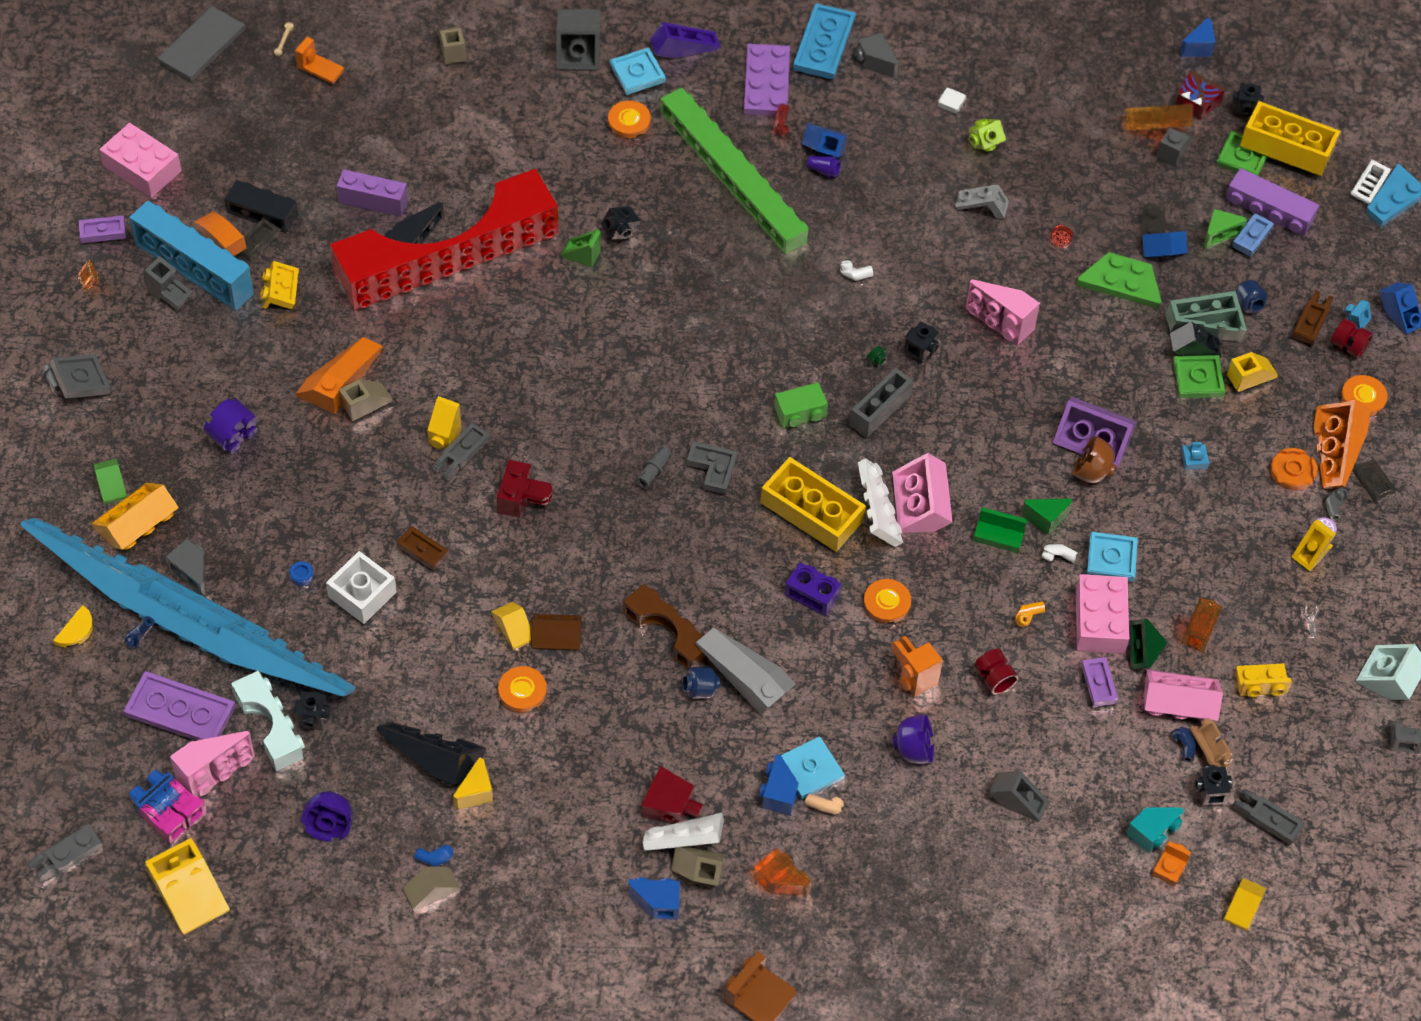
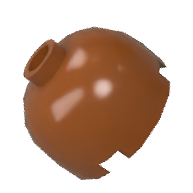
(1095, 462)

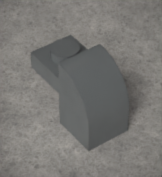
(162, 283)

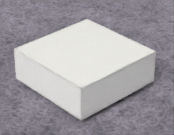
(951, 101)

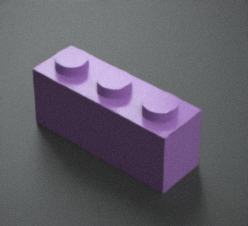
(372, 193)

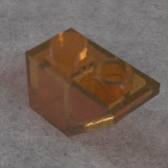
(1202, 624)
(780, 876)

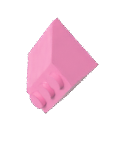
(922, 495)
(1182, 695)

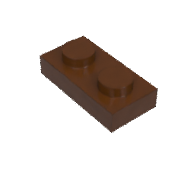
(422, 548)

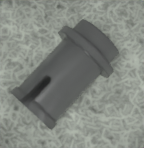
(50, 376)

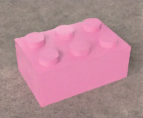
(140, 160)
(1102, 614)

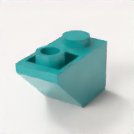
(1154, 825)

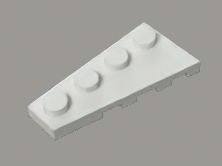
(881, 509)

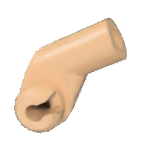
(832, 807)

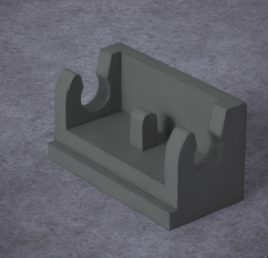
(1405, 739)

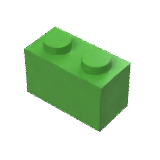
(801, 405)

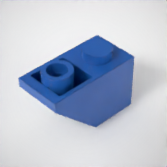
(825, 140)
(1402, 306)
(781, 788)
(656, 897)

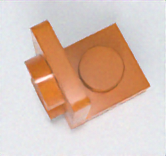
(315, 64)

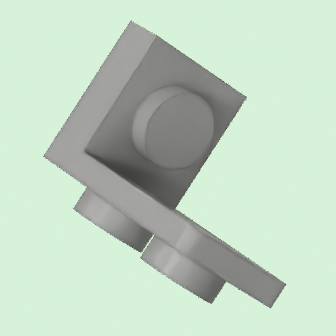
(982, 196)

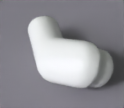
(854, 273)
(1060, 550)

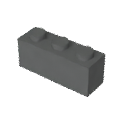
(881, 402)

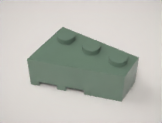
(1216, 313)

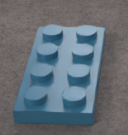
(824, 41)

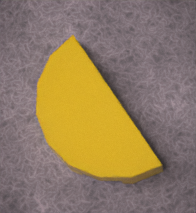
(76, 630)

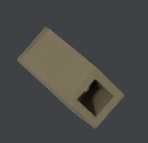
(452, 44)
(363, 397)
(699, 865)

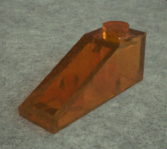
(1159, 117)

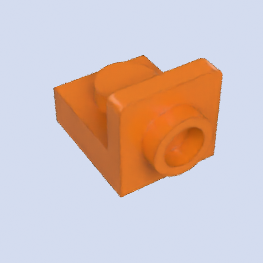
(1172, 863)

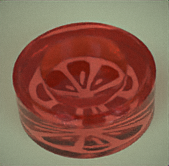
(1061, 236)

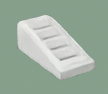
(1377, 169)

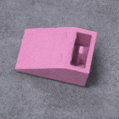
(1003, 309)
(211, 760)

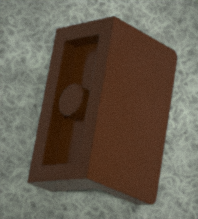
(556, 631)

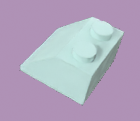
(1392, 671)

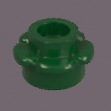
(877, 356)

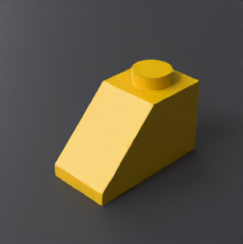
(444, 423)

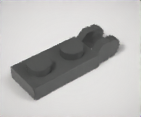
(461, 450)
(1269, 816)
(66, 853)

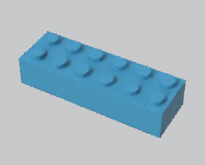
(192, 255)

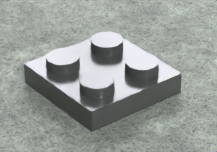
(80, 376)

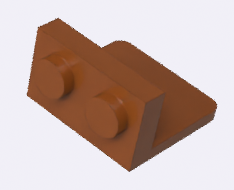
(758, 991)

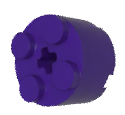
(231, 425)

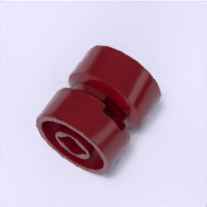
(1343, 338)
(996, 671)

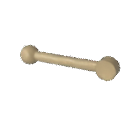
(288, 27)

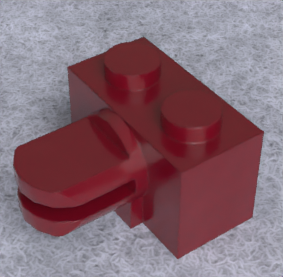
(519, 489)

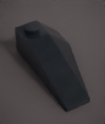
(439, 757)

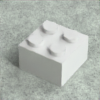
(361, 587)

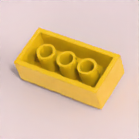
(1290, 138)
(813, 504)

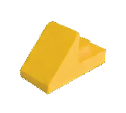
(1314, 545)

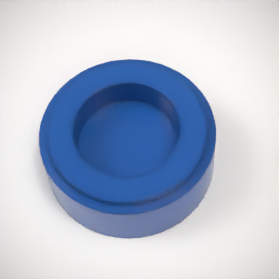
(301, 573)

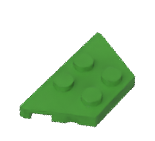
(1123, 279)

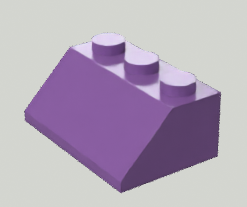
(1086, 420)

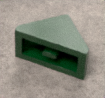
(1144, 643)

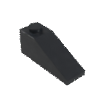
(418, 226)

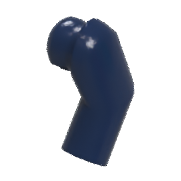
(139, 632)
(1183, 734)

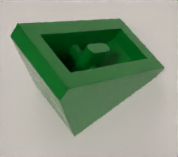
(1046, 513)

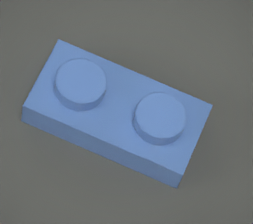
(1253, 235)

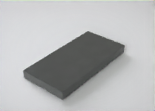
(201, 44)

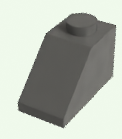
(877, 55)
(1174, 146)
(189, 565)
(1019, 794)

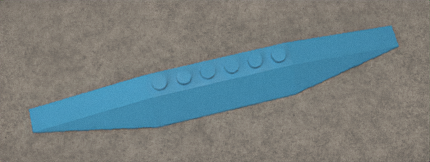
(185, 612)

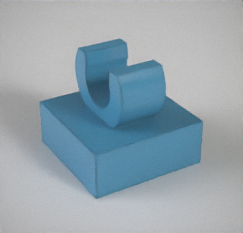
(1359, 314)
(1195, 456)

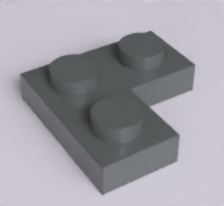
(718, 462)

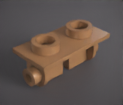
(1216, 752)

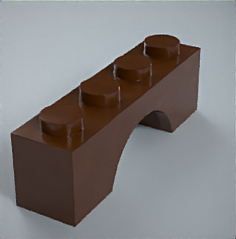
(647, 608)

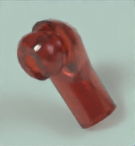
(780, 118)

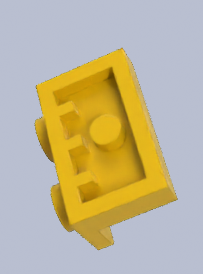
(279, 285)
(1262, 680)

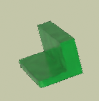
(1000, 530)

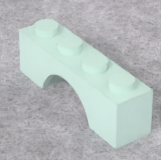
(281, 743)

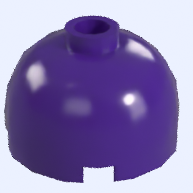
(914, 739)
(327, 816)

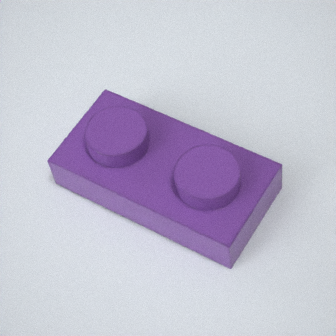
(102, 229)
(1099, 682)

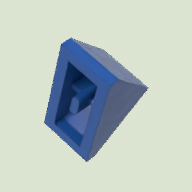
(1199, 42)
(1164, 244)

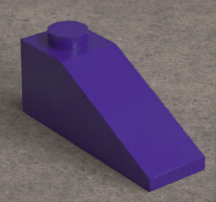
(681, 41)

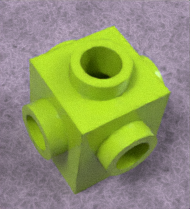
(986, 134)

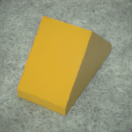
(513, 624)
(475, 787)
(1245, 904)

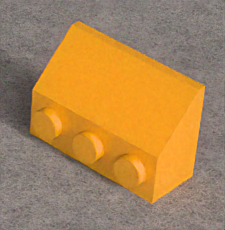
(135, 515)

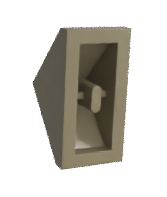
(430, 886)

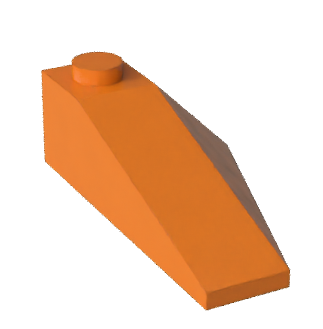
(347, 367)
(1340, 435)

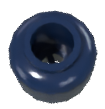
(1251, 296)
(700, 682)

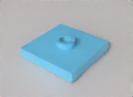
(637, 71)
(1112, 555)
(813, 767)

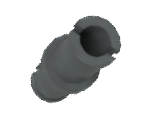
(653, 467)

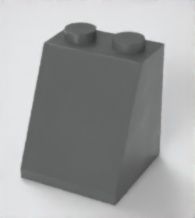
(578, 39)

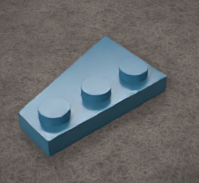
(1395, 196)

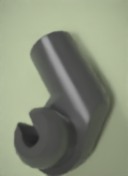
(1334, 501)

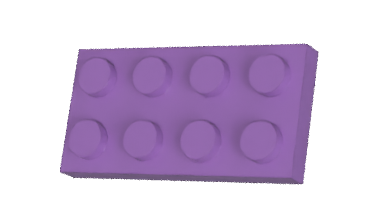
(766, 78)
(178, 708)

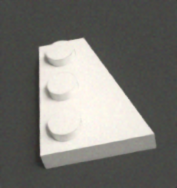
(687, 833)

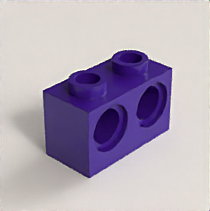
(810, 593)

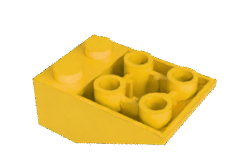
(187, 886)

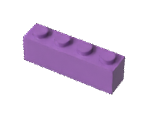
(1272, 202)

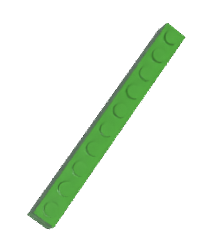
(734, 170)

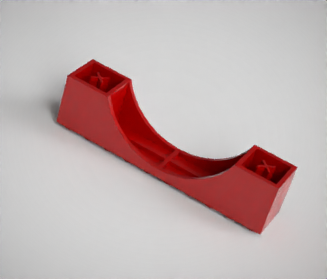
(380, 267)

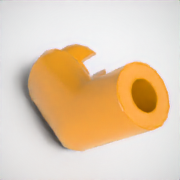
(1027, 611)

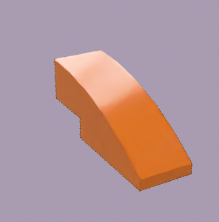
(221, 233)

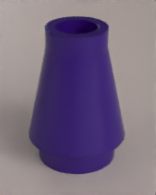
(825, 165)

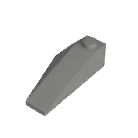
(751, 674)

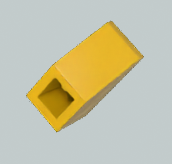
(1250, 371)

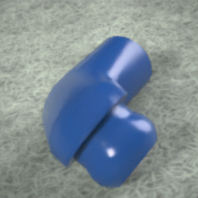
(436, 857)

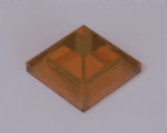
(88, 275)

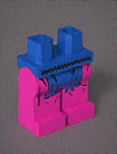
(167, 805)

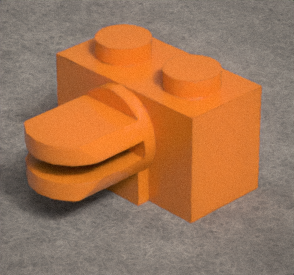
(919, 666)

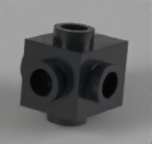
(1247, 99)
(620, 222)
(921, 341)
(312, 710)
(1213, 785)

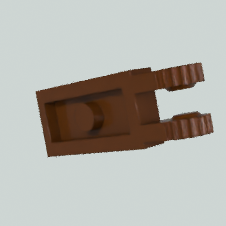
(1312, 319)

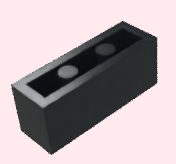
(256, 203)

